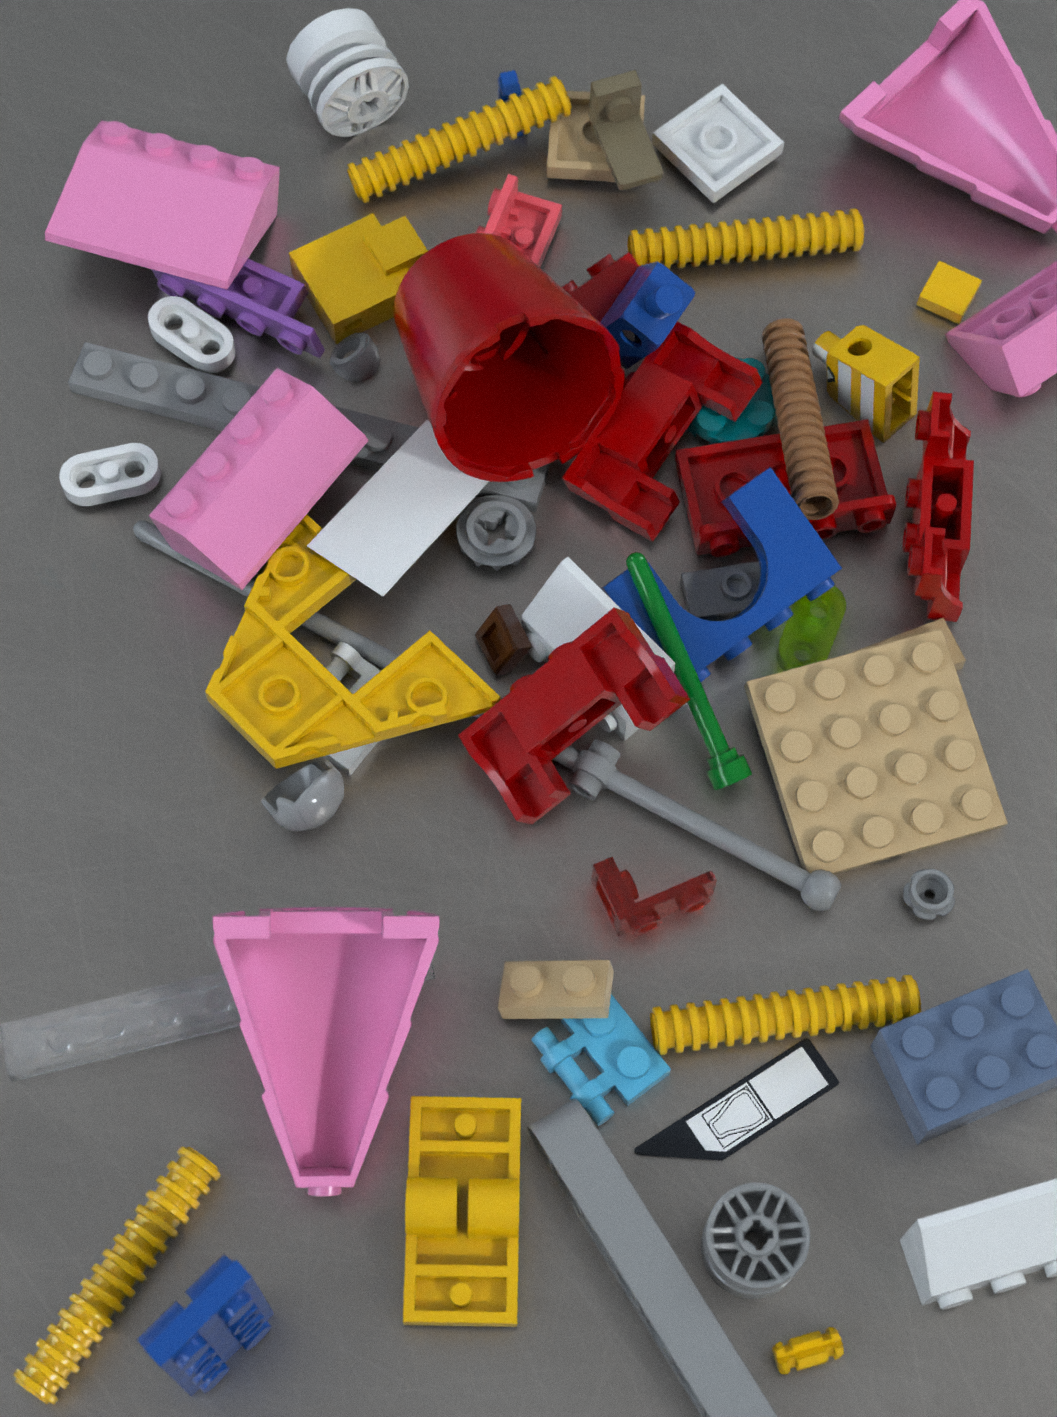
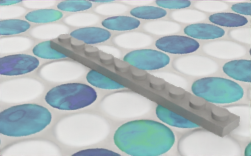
(217, 400)

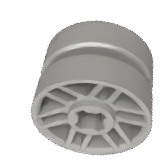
(774, 1220)

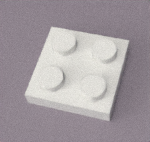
(717, 143)

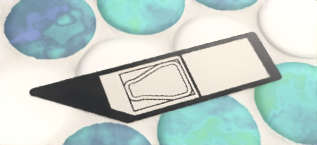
(746, 1107)

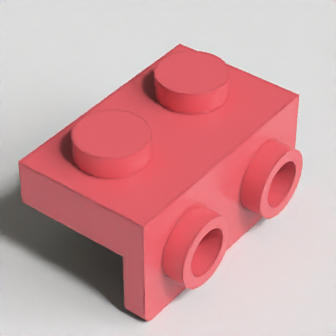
(522, 219)

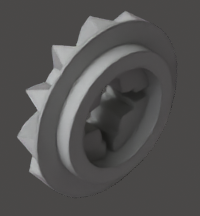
(490, 513)

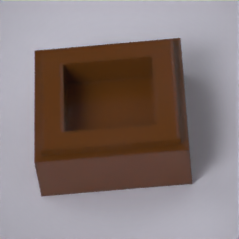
(503, 640)

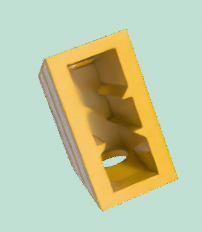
(871, 378)

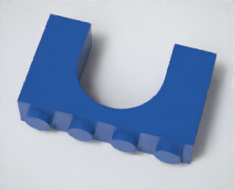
(791, 565)

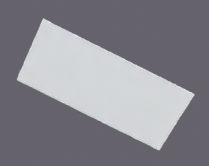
(397, 513)

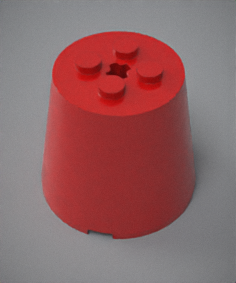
(504, 358)

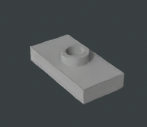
(720, 591)

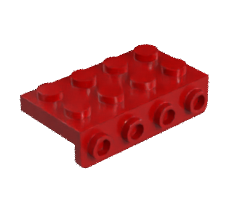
(720, 469)

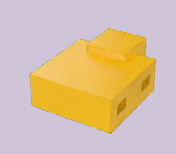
(357, 273)

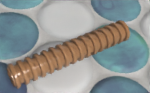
(799, 419)

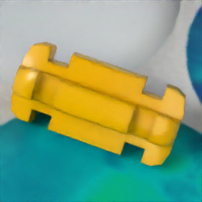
(807, 1350)

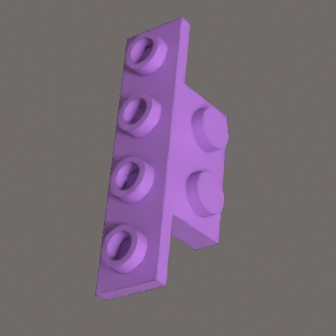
(258, 302)

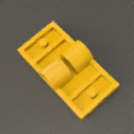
(462, 1212)

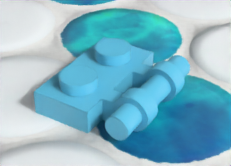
(617, 1050)

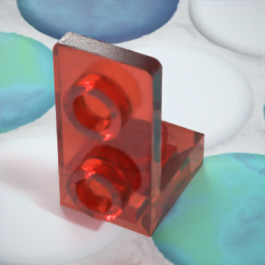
(619, 891)

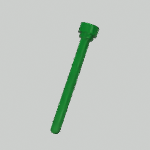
(724, 763)

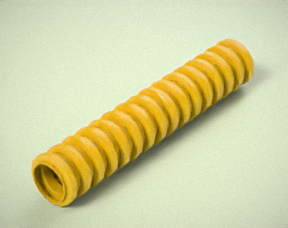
(459, 139)
(748, 239)
(784, 1014)
(117, 1275)

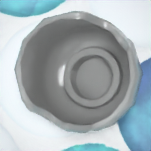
(306, 797)

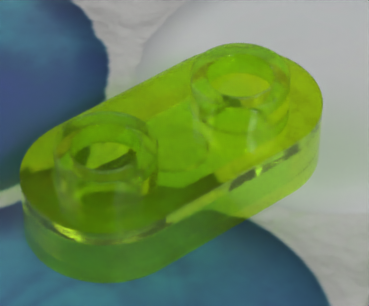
(809, 632)

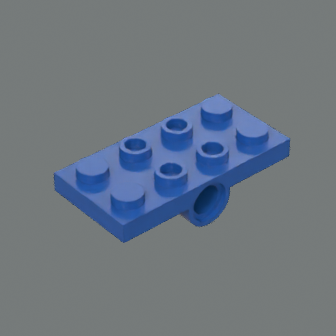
(221, 1318)

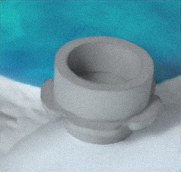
(933, 881)

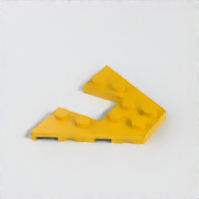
(293, 704)

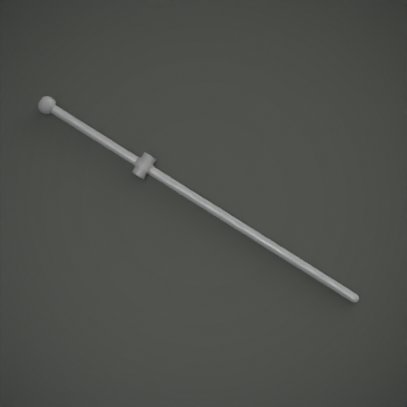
(592, 768)

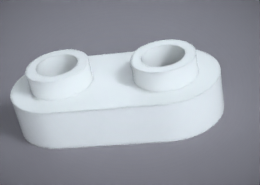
(194, 337)
(111, 472)

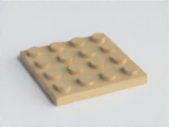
(875, 754)

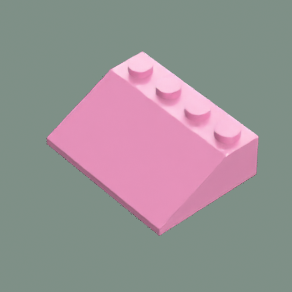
(165, 204)

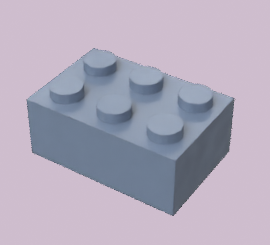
(970, 1056)

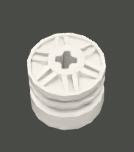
(347, 72)

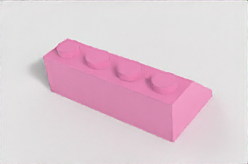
(1014, 337)
(258, 479)

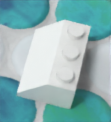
(565, 610)
(983, 1245)

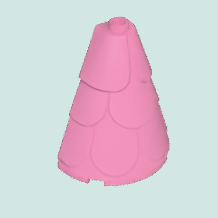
(966, 119)
(325, 1021)

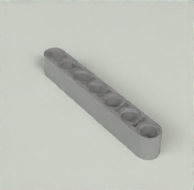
(646, 1266)

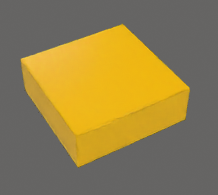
(949, 292)

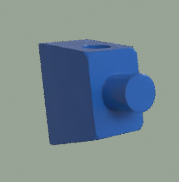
(649, 309)

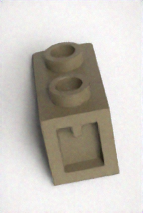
(621, 132)

